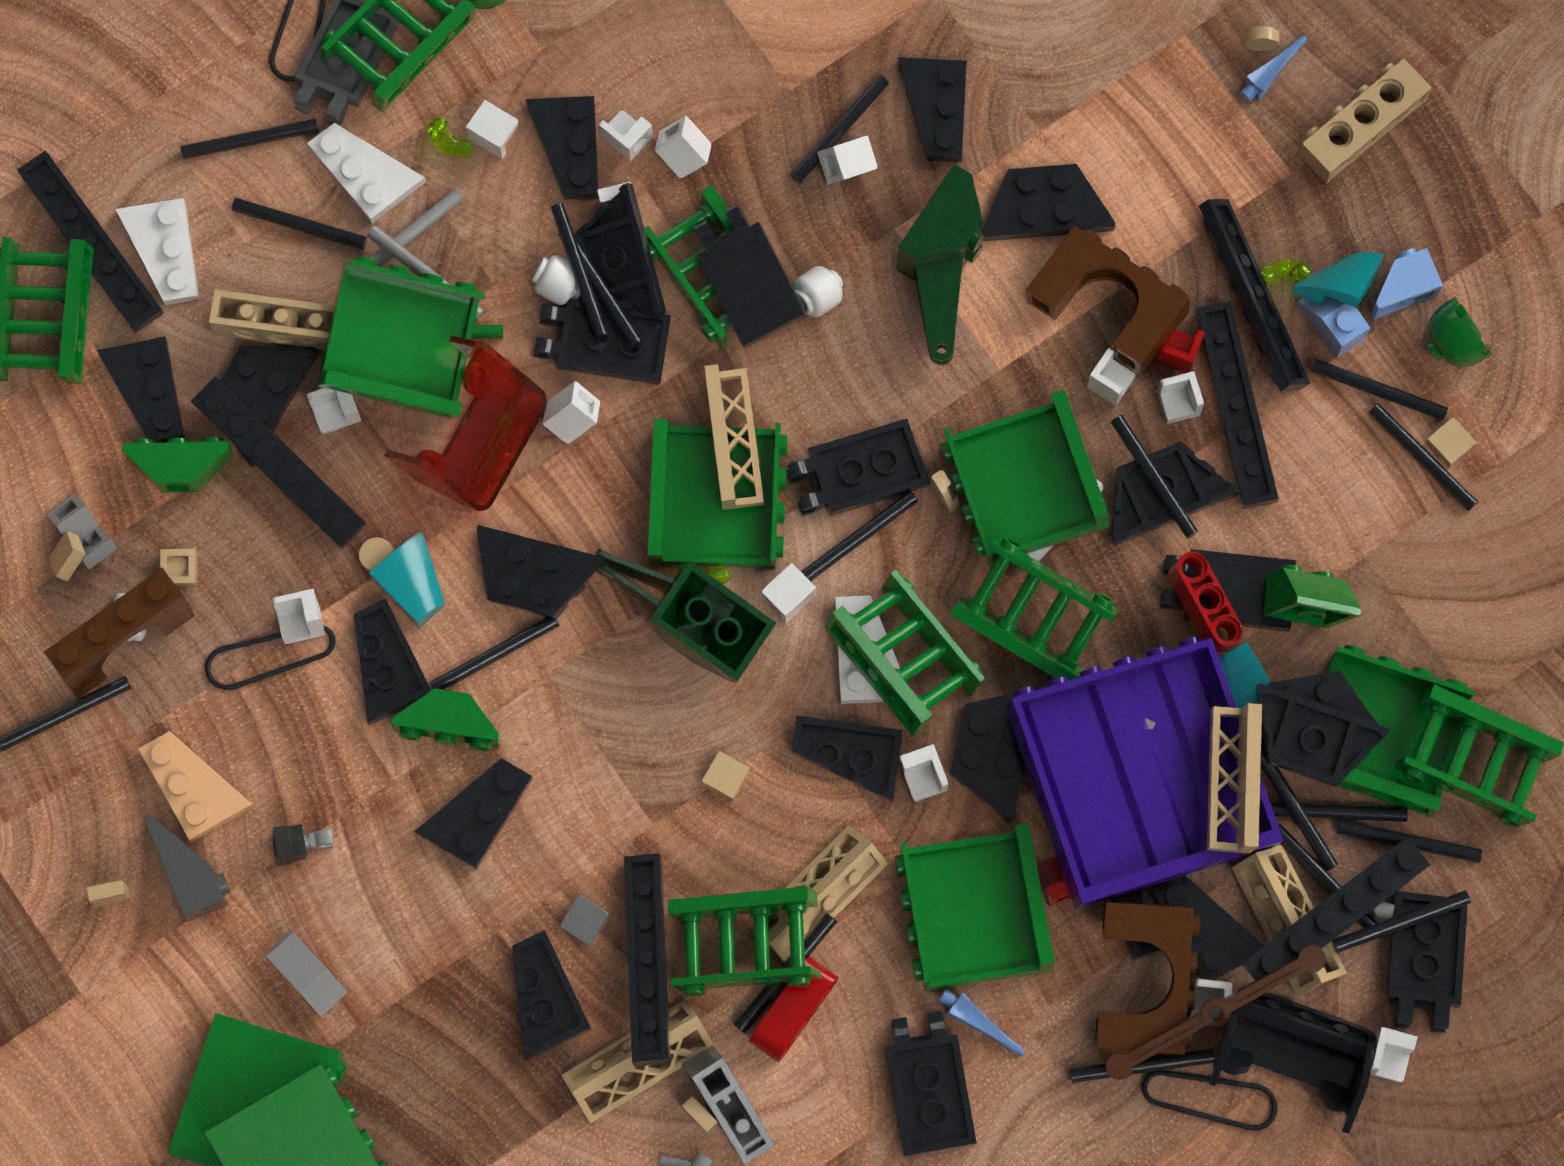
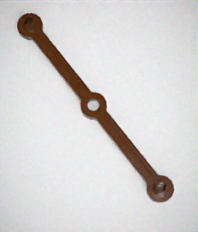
(1309, 959)

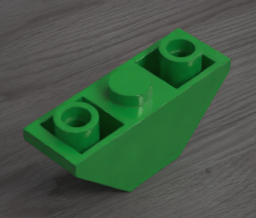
(179, 464)
(448, 719)

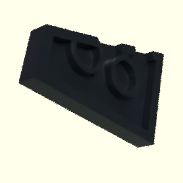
(477, 814)

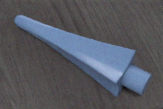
(1261, 79)
(966, 1012)

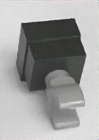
(291, 843)

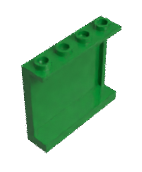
(394, 337)
(1027, 479)
(687, 506)
(1393, 700)
(975, 910)
(236, 1069)
(294, 1126)

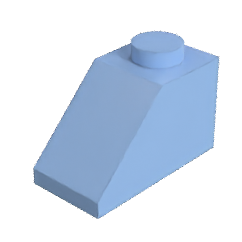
(1408, 283)
(1336, 323)

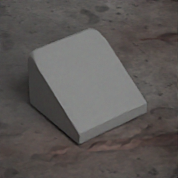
(585, 920)

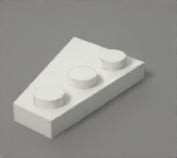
(364, 172)
(165, 247)
(853, 685)

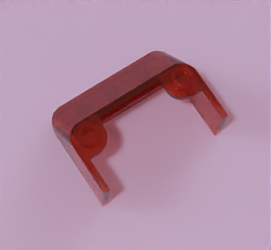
(489, 434)

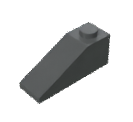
(191, 877)
(728, 1104)

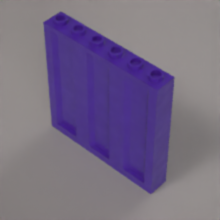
(1125, 797)

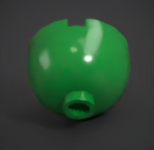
(1456, 336)

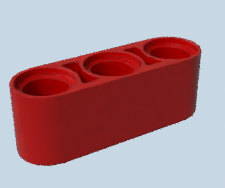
(1205, 584)
(792, 1013)

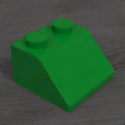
(1309, 598)

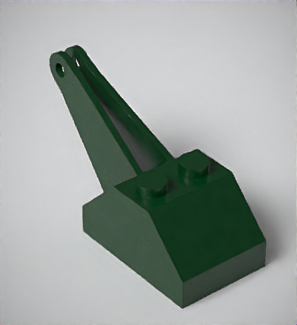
(937, 251)
(697, 615)

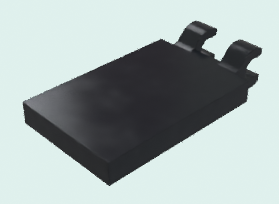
(748, 278)
(608, 355)
(860, 469)
(1242, 582)
(1426, 963)
(929, 1088)

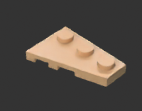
(192, 787)

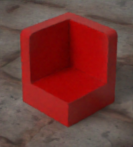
(1180, 351)
(1052, 881)

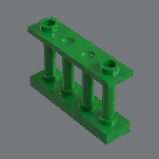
(408, 63)
(711, 210)
(73, 295)
(1004, 629)
(892, 682)
(1505, 734)
(725, 910)

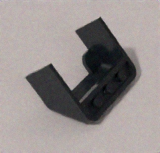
(1301, 1046)

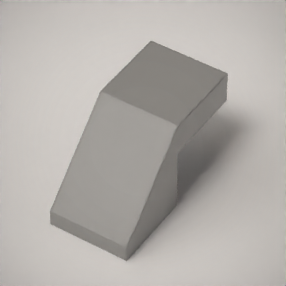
(76, 518)
(306, 973)

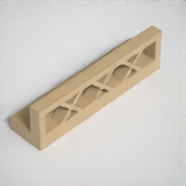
(720, 439)
(1248, 778)
(845, 880)
(1269, 900)
(606, 1067)

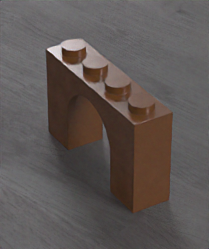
(1086, 259)
(147, 605)
(1172, 932)

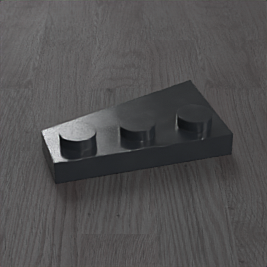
(938, 104)
(569, 139)
(148, 386)
(387, 663)
(851, 751)
(1221, 940)
(545, 997)

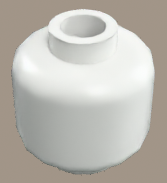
(555, 280)
(818, 290)

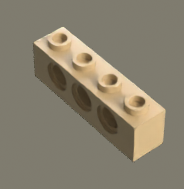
(1330, 159)
(270, 319)

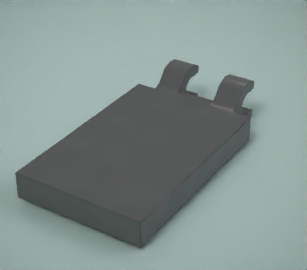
(336, 79)

